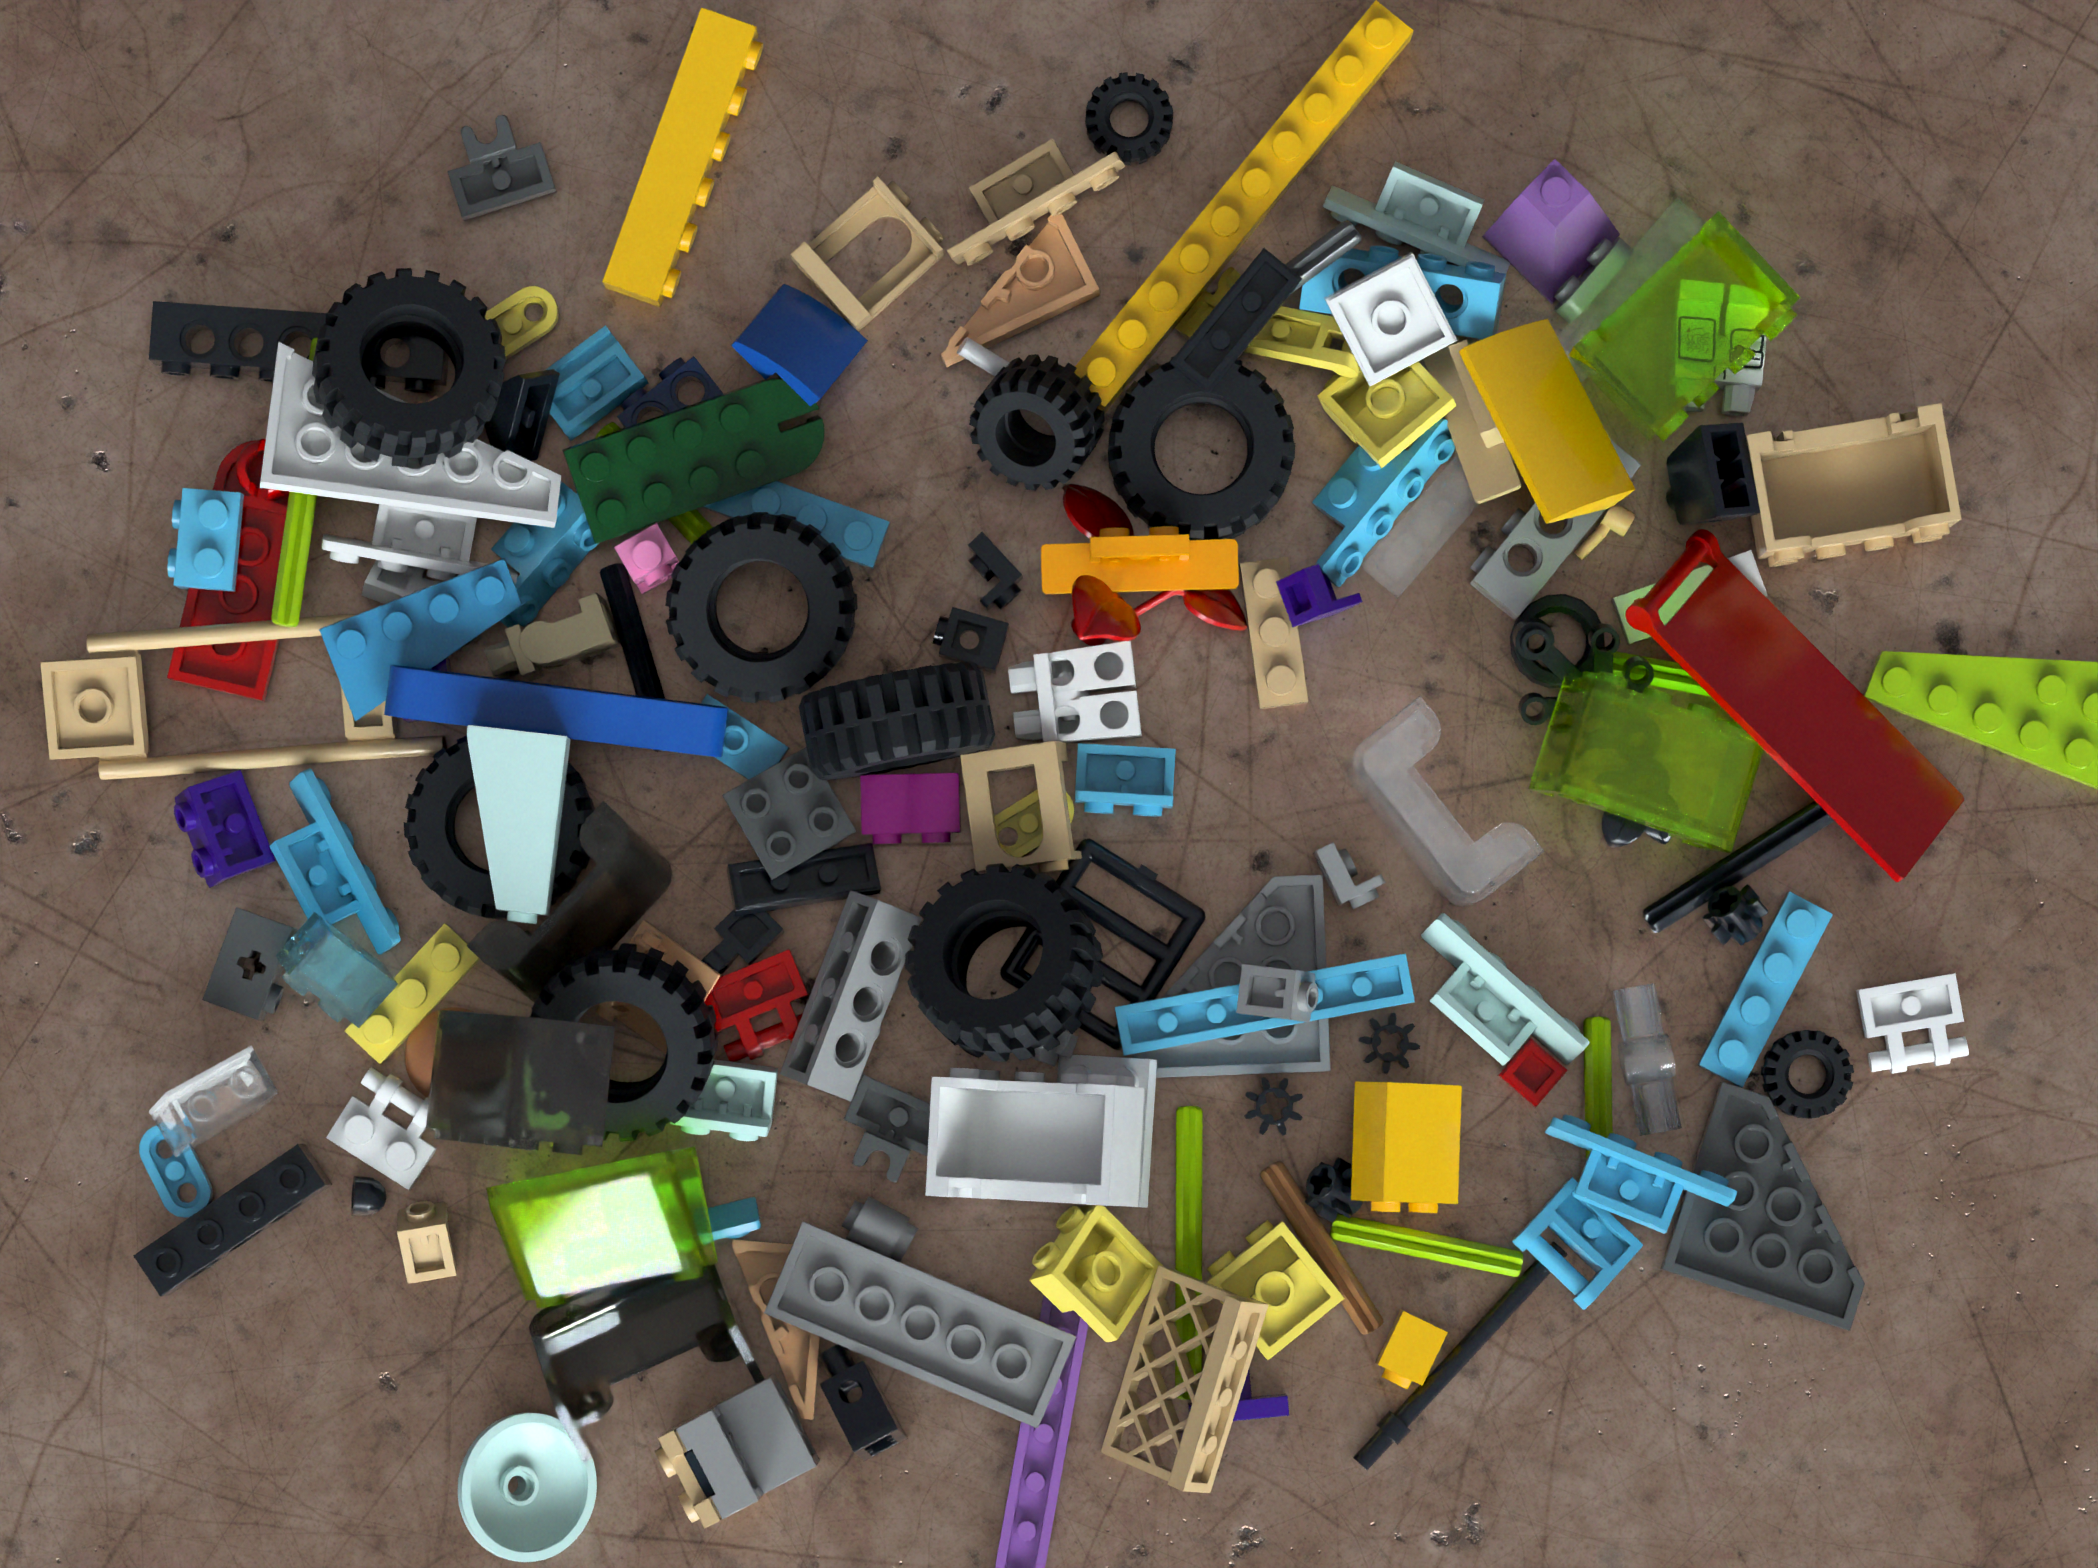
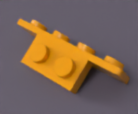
(1142, 562)

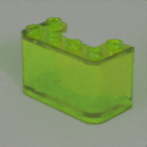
(1686, 329)
(1648, 760)

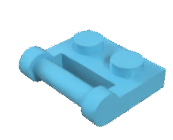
(1589, 1232)

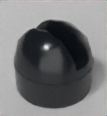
(367, 1196)

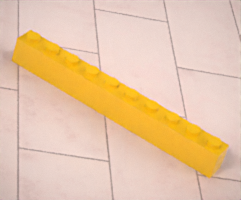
(1243, 202)

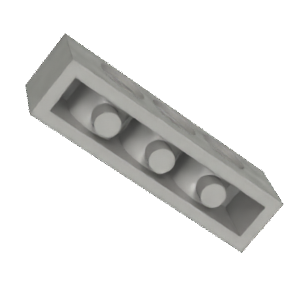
(1515, 589)
(833, 1012)

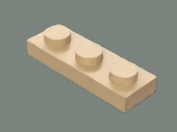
(1271, 635)

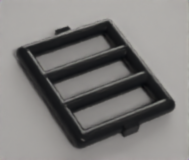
(1165, 954)

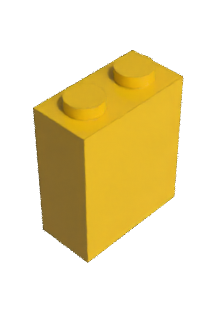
(1406, 1145)

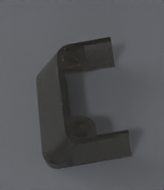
(628, 1329)

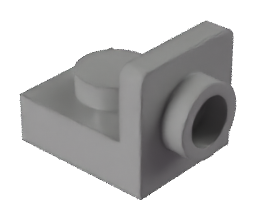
(1338, 870)
(1277, 993)

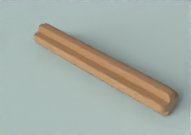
(1321, 1247)

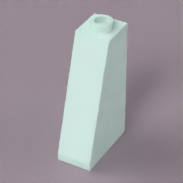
(520, 809)

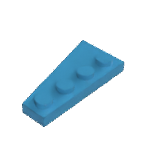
(416, 631)

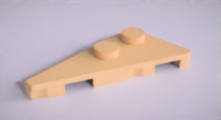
(1040, 285)
(793, 1347)

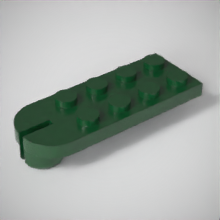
(692, 457)

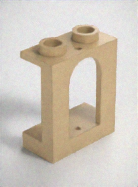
(876, 203)
(1057, 840)

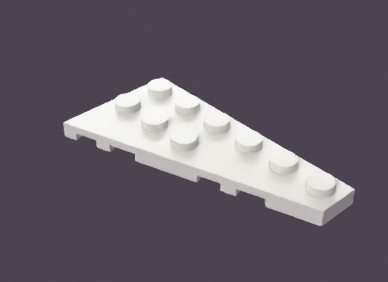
(311, 459)

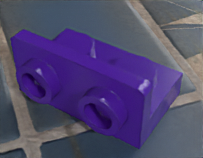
(222, 828)

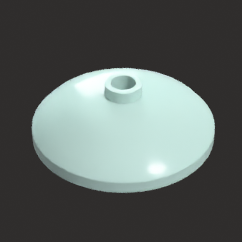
(552, 1492)

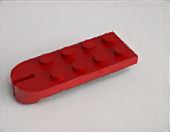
(239, 666)

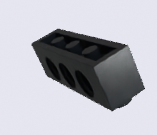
(232, 1220)

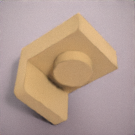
(425, 1241)

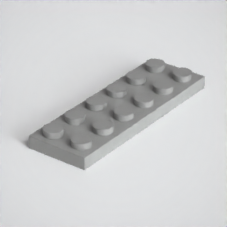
(920, 1324)

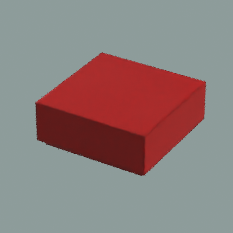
(1532, 1072)

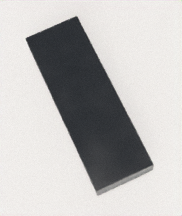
(1236, 321)
(817, 880)

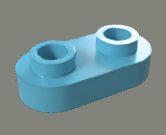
(172, 1173)

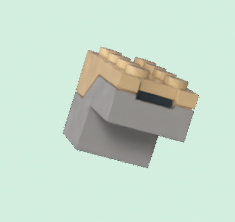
(736, 1451)

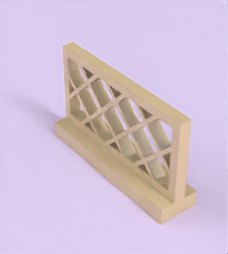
(1212, 1391)

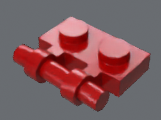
(755, 991)

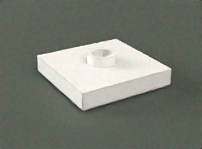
(1390, 319)

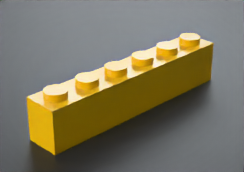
(681, 158)

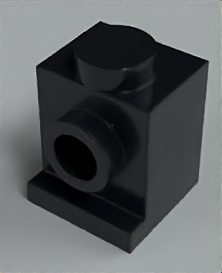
(991, 636)

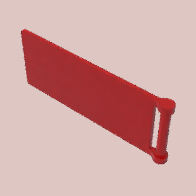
(1799, 708)

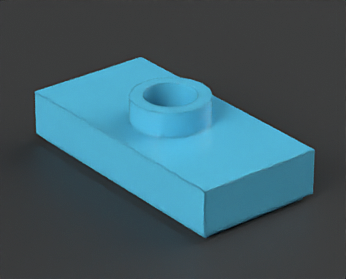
(746, 746)

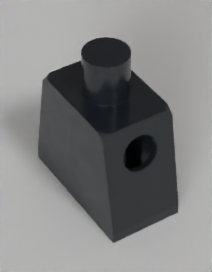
(1712, 476)
(868, 1422)

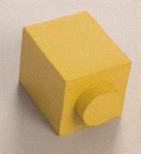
(1410, 1350)

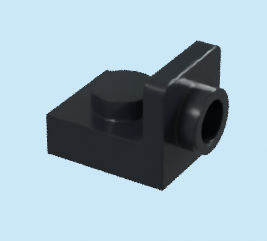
(989, 563)

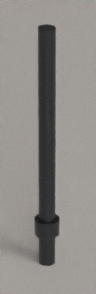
(1395, 1425)

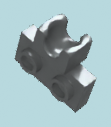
(499, 172)
(892, 1123)

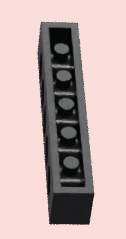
(177, 323)

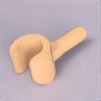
(1615, 519)

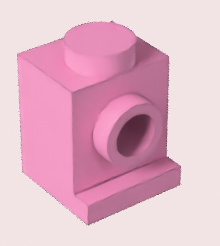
(648, 558)

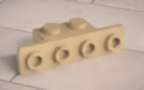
(1026, 191)
(1472, 429)

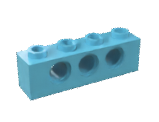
(1478, 282)

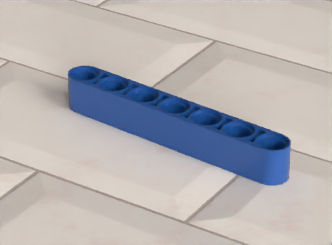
(556, 710)

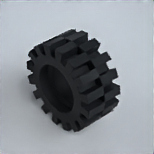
(1129, 89)
(1777, 1074)

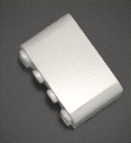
(1036, 1138)

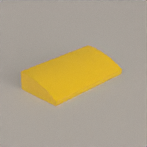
(1547, 421)

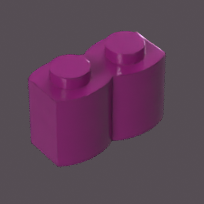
(910, 805)

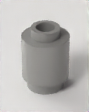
(879, 1228)

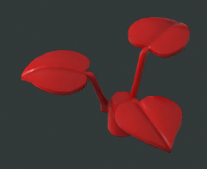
(1104, 613)

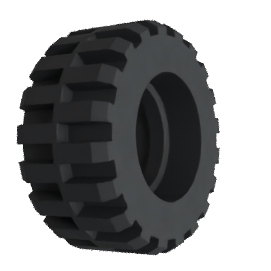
(419, 308)
(1201, 515)
(695, 618)
(897, 720)
(435, 845)
(969, 916)
(673, 1004)

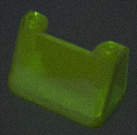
(605, 1225)

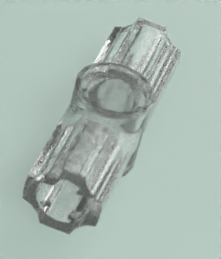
(1646, 1059)

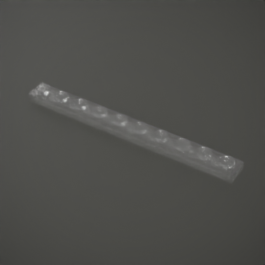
(1449, 497)

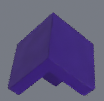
(1311, 597)

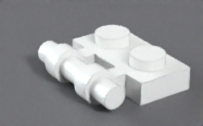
(1910, 1007)
(378, 1139)

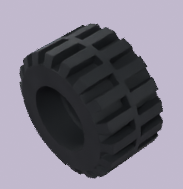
(1017, 447)

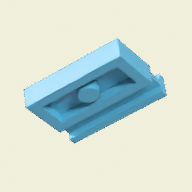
(593, 382)

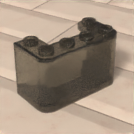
(519, 1081)

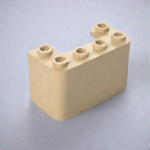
(1853, 486)

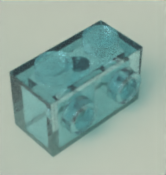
(335, 970)

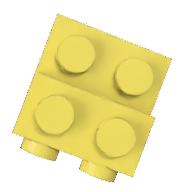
(1389, 413)
(1095, 1270)
(1281, 1275)

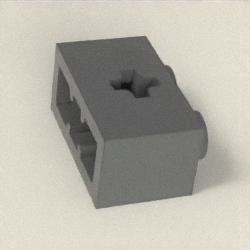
(230, 980)

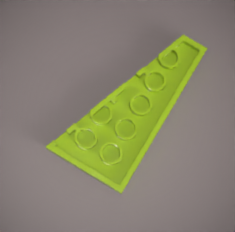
(2014, 705)

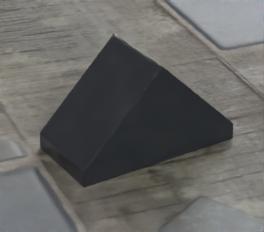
(522, 413)

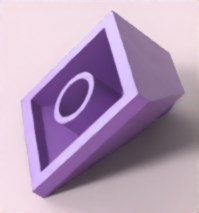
(1551, 230)

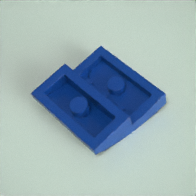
(799, 342)

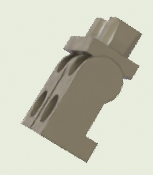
(555, 643)

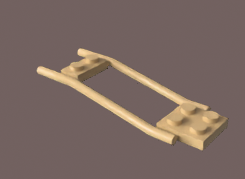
(100, 708)

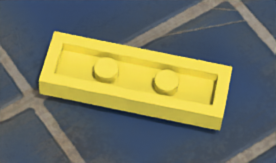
(419, 990)

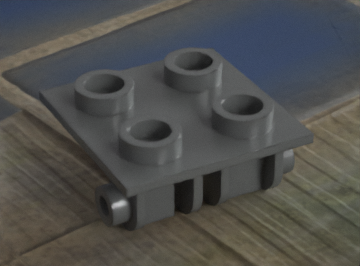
(788, 814)

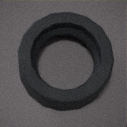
(1557, 604)

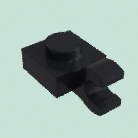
(743, 937)

